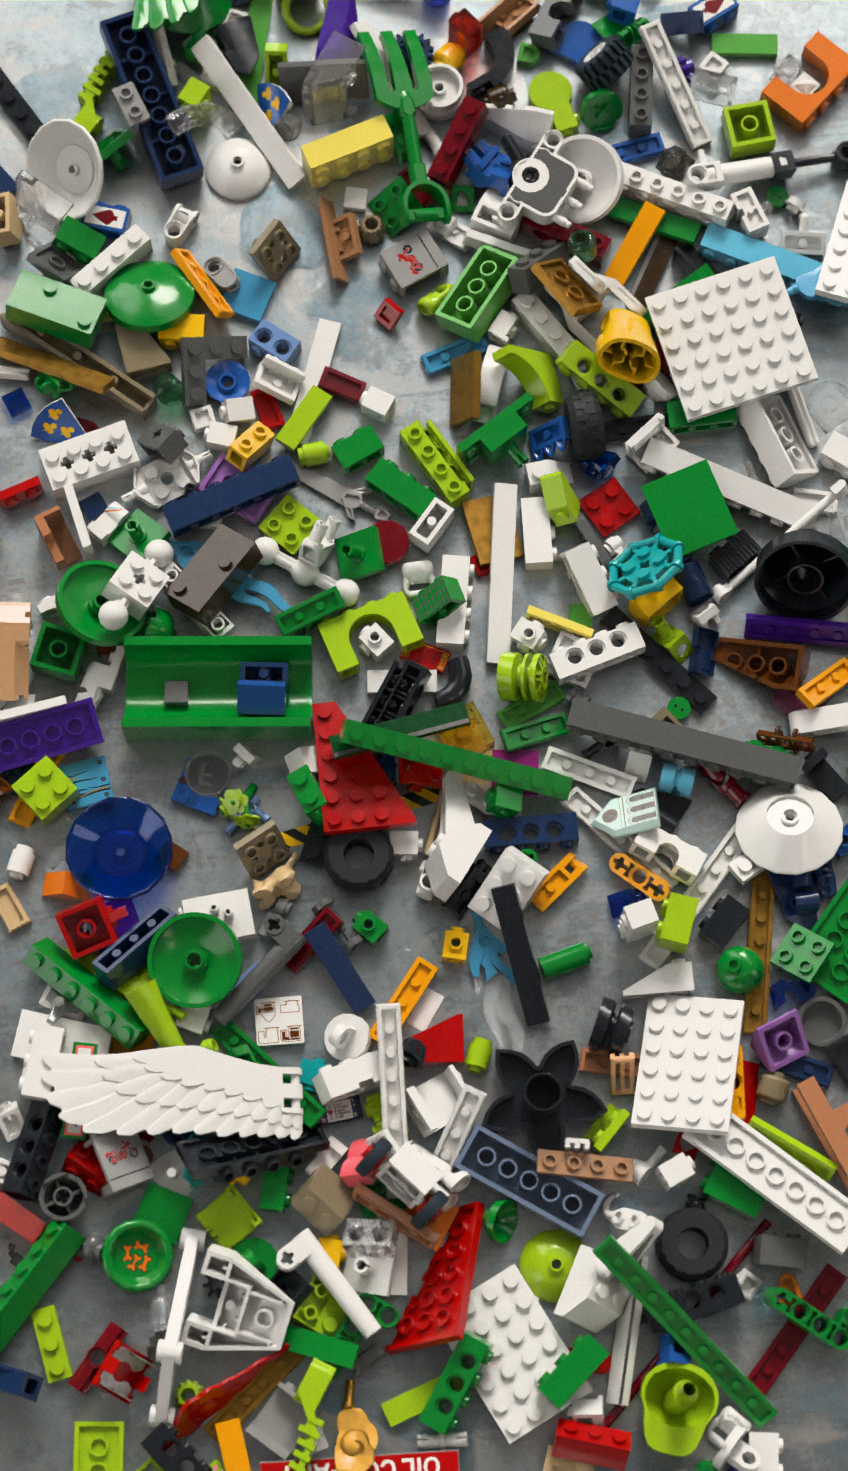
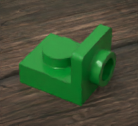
(190, 42)

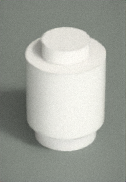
(21, 862)

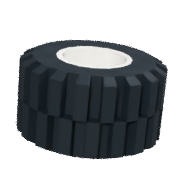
(604, 63)

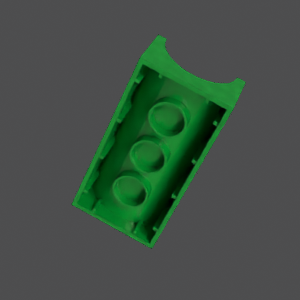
(213, 674)

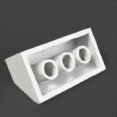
(771, 434)

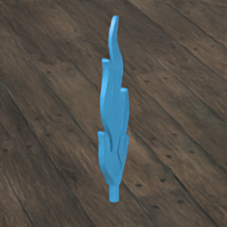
(185, 552)

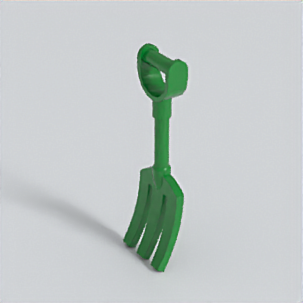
(406, 101)

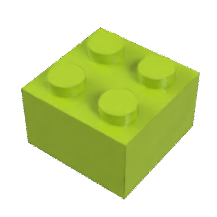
(748, 129)
(45, 790)
(676, 927)

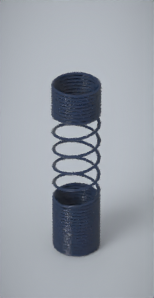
(692, 578)

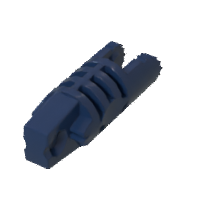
(825, 880)

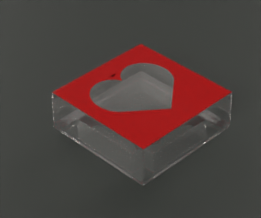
(684, 1146)

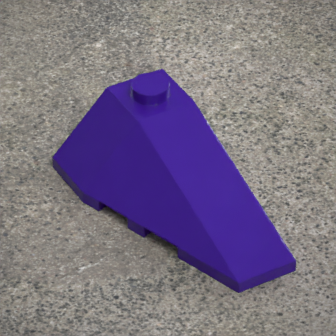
(337, 18)

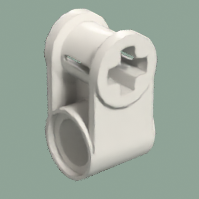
(180, 222)

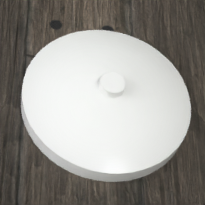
(602, 168)

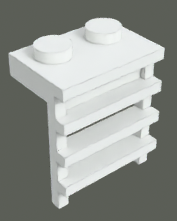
(639, 441)

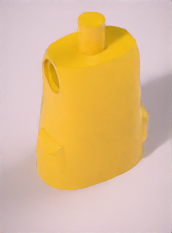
(627, 347)

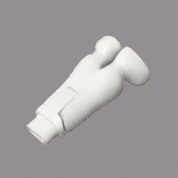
(453, 1181)

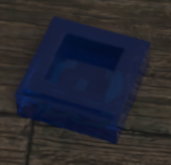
(16, 402)

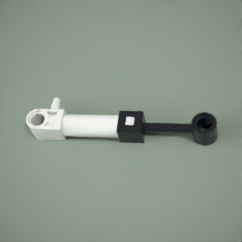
(776, 167)

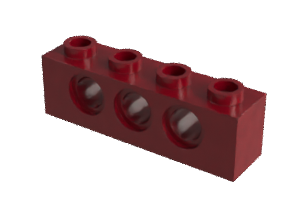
(561, 234)

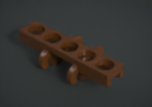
(781, 740)

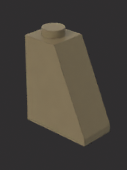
(141, 354)

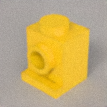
(455, 954)

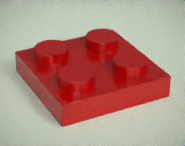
(609, 508)

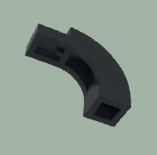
(501, 49)

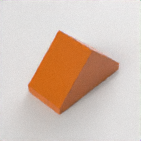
(63, 886)

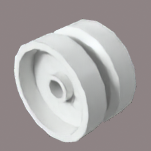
(448, 93)

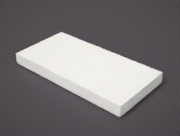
(76, 1032)

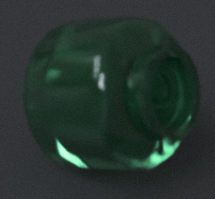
(583, 245)
(168, 389)

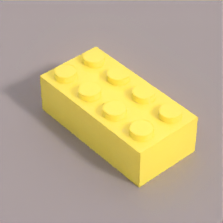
(347, 151)

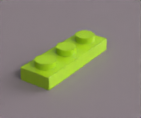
(51, 1344)

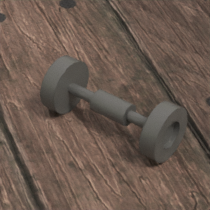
(353, 943)

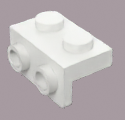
(278, 379)

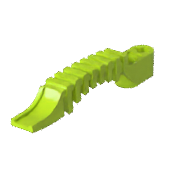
(92, 94)
(310, 1396)

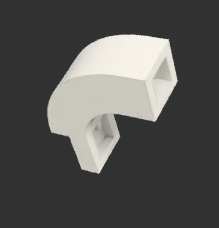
(491, 383)

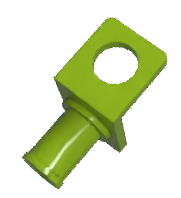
(671, 638)

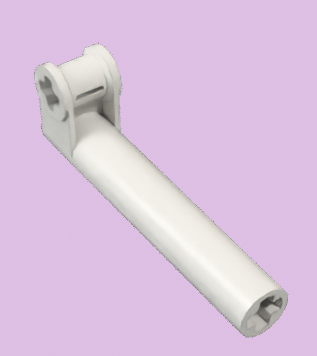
(307, 1248)

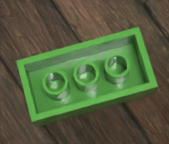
(477, 294)

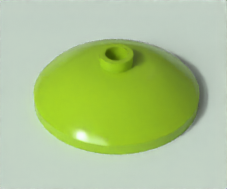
(537, 1261)

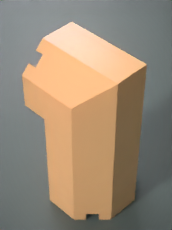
(14, 650)

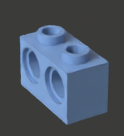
(278, 340)

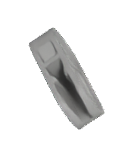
(224, 277)

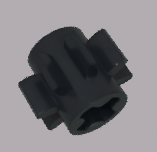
(210, 1285)

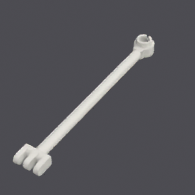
(838, 492)

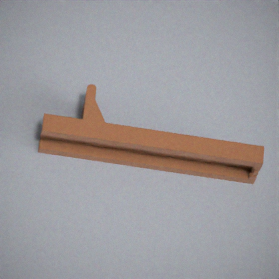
(826, 1124)

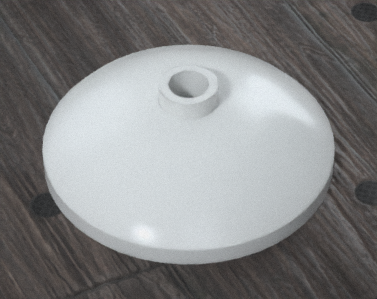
(238, 180)

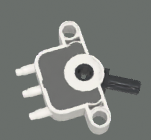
(552, 184)

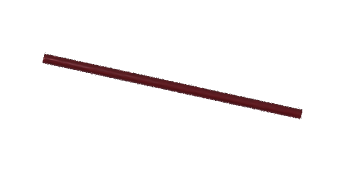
(731, 1267)

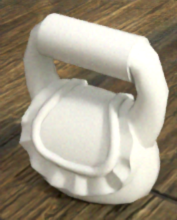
(416, 573)
(727, 1421)

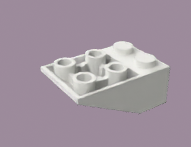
(485, 217)

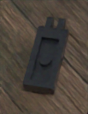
(461, 897)

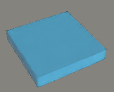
(251, 297)

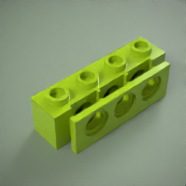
(434, 466)

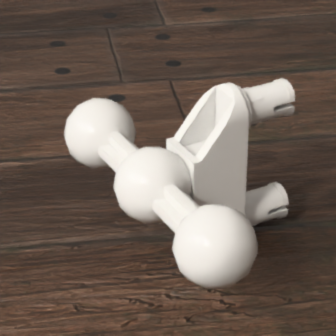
(312, 554)

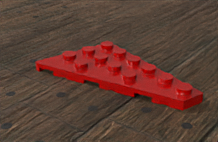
(355, 786)
(443, 1301)

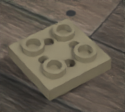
(270, 246)
(260, 845)

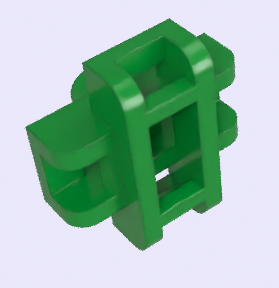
(49, 384)

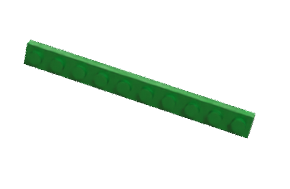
(685, 1331)

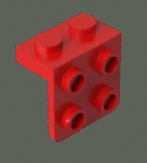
(86, 1166)

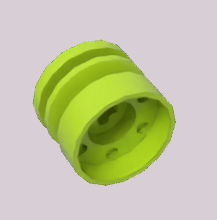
(522, 677)

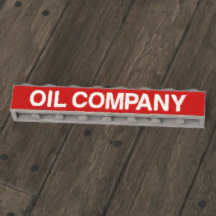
(412, 1461)

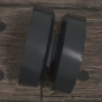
(612, 1026)

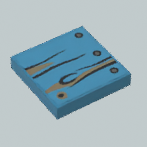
(91, 779)

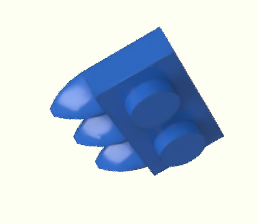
(548, 437)

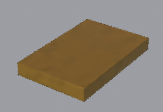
(566, 287)
(465, 388)
(479, 524)

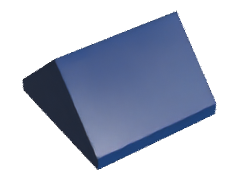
(261, 697)

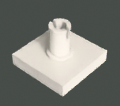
(370, 1274)

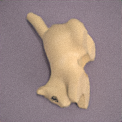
(279, 883)

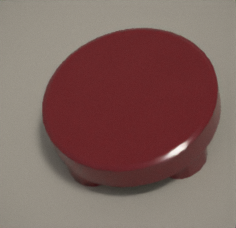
(393, 541)

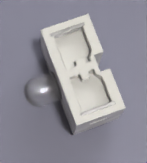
(751, 213)

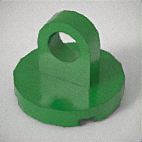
(600, 109)
(259, 1254)

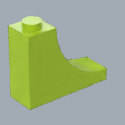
(535, 373)

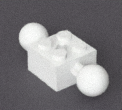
(135, 585)

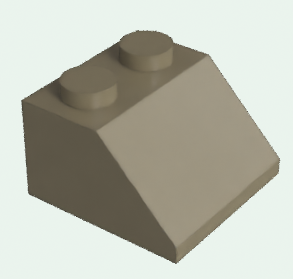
(323, 1199)

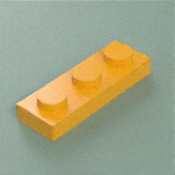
(824, 684)

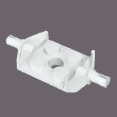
(148, 479)

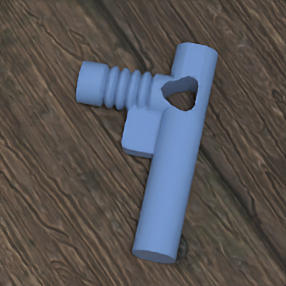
(231, 828)

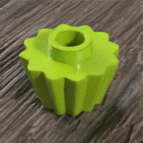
(183, 1389)

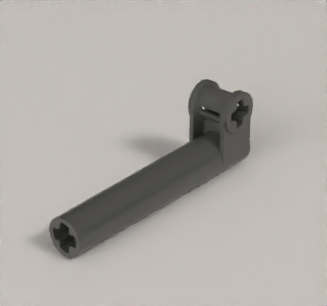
(288, 943)

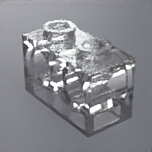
(371, 1233)

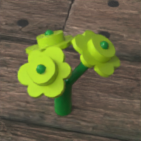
(238, 802)

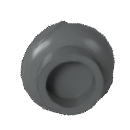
(91, 1249)

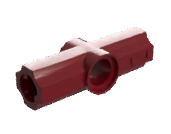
(87, 1370)

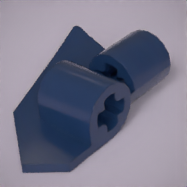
(797, 897)

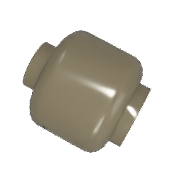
(773, 1089)

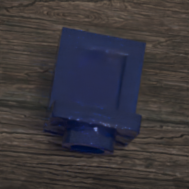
(602, 466)
(622, 899)

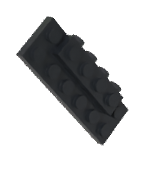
(237, 1157)

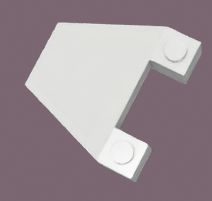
(249, 1311)

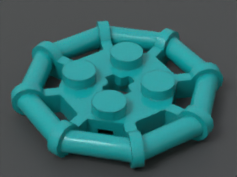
(636, 571)

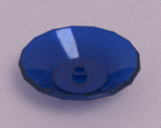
(113, 826)

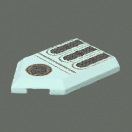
(629, 814)

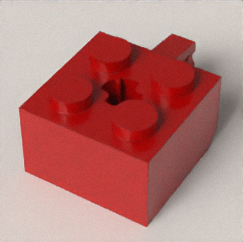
(94, 912)

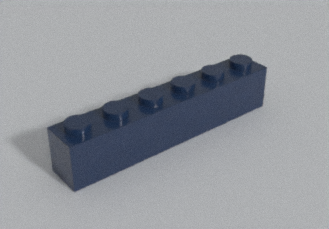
(231, 495)

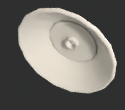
(68, 162)
(785, 844)

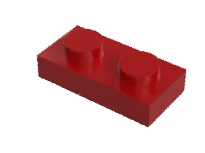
(25, 490)

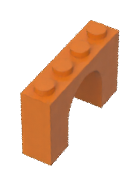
(799, 108)

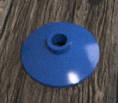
(226, 372)

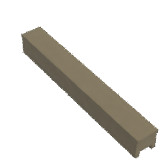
(125, 391)

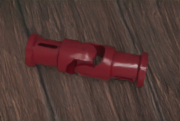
(730, 788)

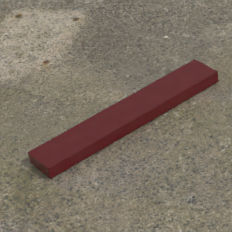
(790, 1336)

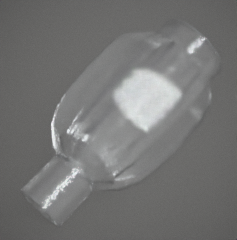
(161, 1308)

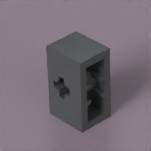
(163, 442)

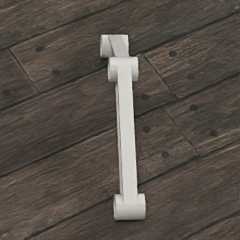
(171, 1350)

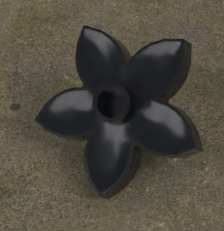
(541, 1097)

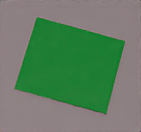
(690, 507)

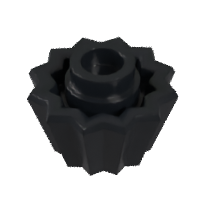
(413, 1053)

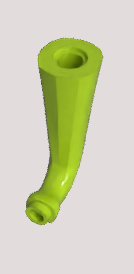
(152, 1010)

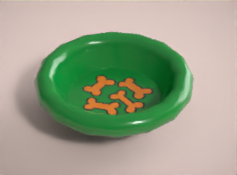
(137, 1255)

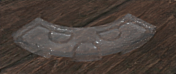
(205, 115)

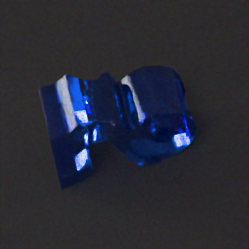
(799, 993)

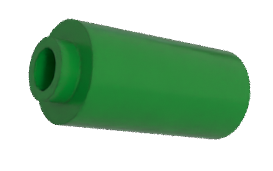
(565, 960)

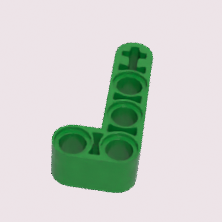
(378, 1309)
(808, 1316)

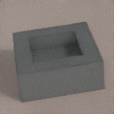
(176, 693)

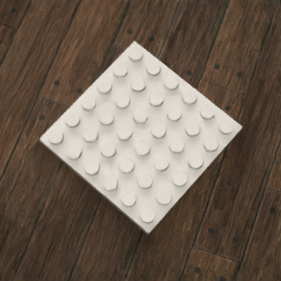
(731, 339)

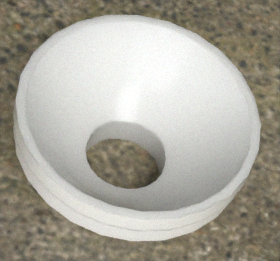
(660, 389)

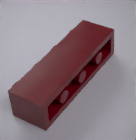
(458, 142)

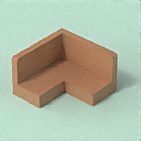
(57, 537)

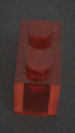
(465, 31)

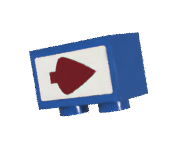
(715, 13)
(108, 219)

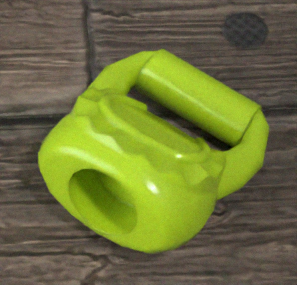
(429, 304)

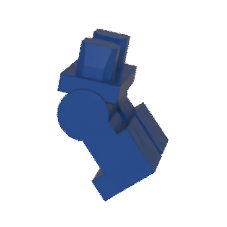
(488, 167)

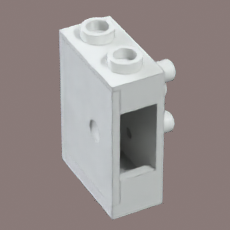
(229, 906)

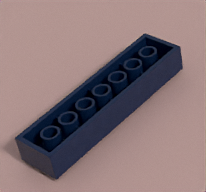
(138, 61)

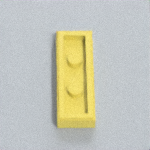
(558, 623)

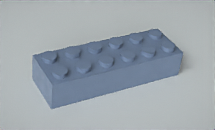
(513, 1175)

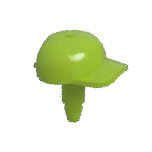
(677, 1407)

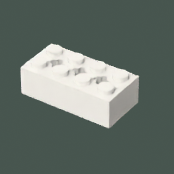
(95, 445)

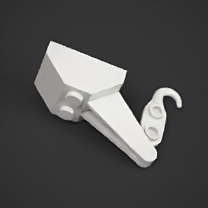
(459, 835)
(592, 1292)

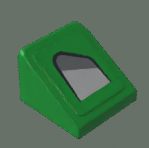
(462, 199)

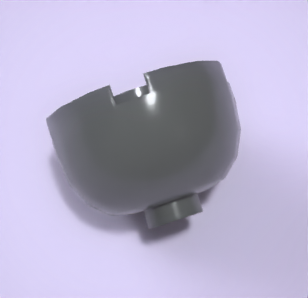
(63, 1197)

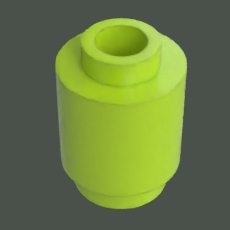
(314, 453)
(478, 1055)

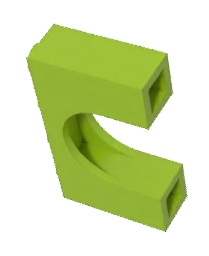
(390, 611)

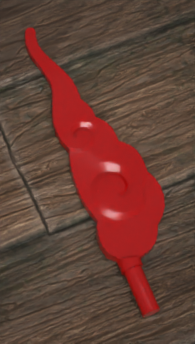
(215, 1397)

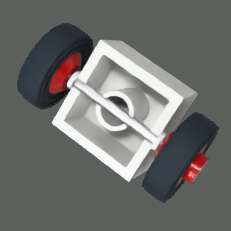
(407, 1176)

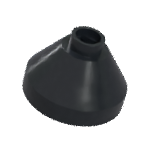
(803, 575)

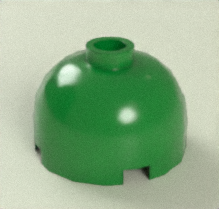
(158, 623)
(740, 970)

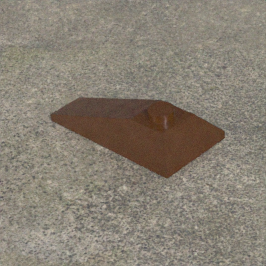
(770, 663)

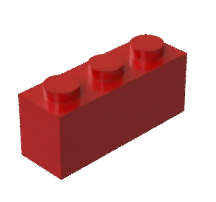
(591, 1444)

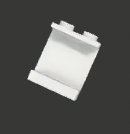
(434, 1100)

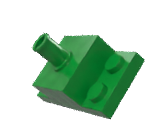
(500, 436)

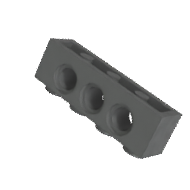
(640, 92)

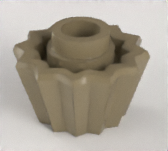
(372, 229)

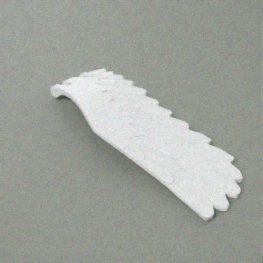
(175, 1091)

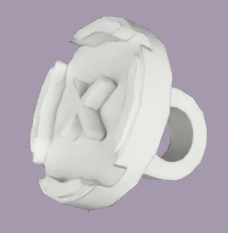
(347, 1037)
(734, 1450)

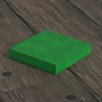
(165, 1209)

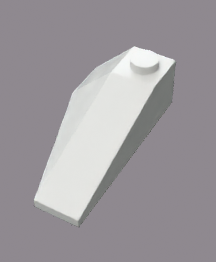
(525, 125)

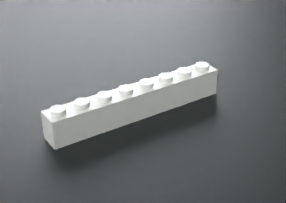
(735, 487)

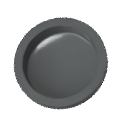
(822, 1020)

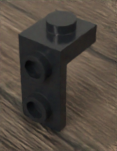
(824, 775)

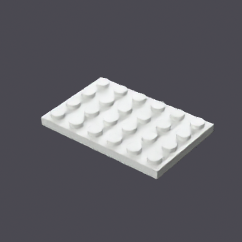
(688, 1064)
(523, 1349)

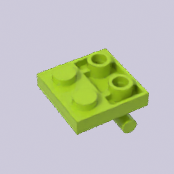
(319, 1310)

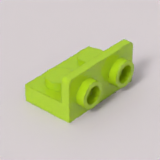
(606, 1128)

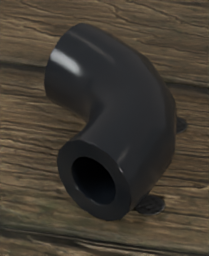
(458, 684)

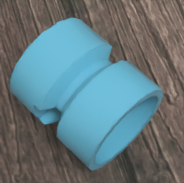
(676, 780)

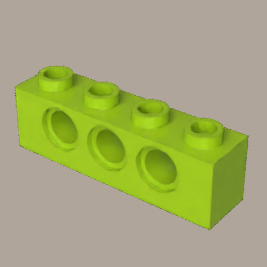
(630, 396)

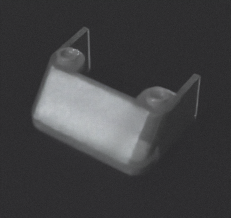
(328, 81)
(39, 210)

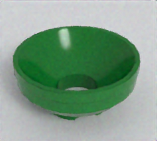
(501, 1220)

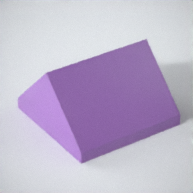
(780, 1041)

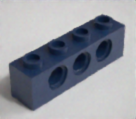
(517, 826)

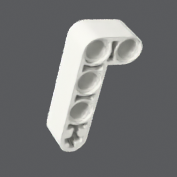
(820, 720)

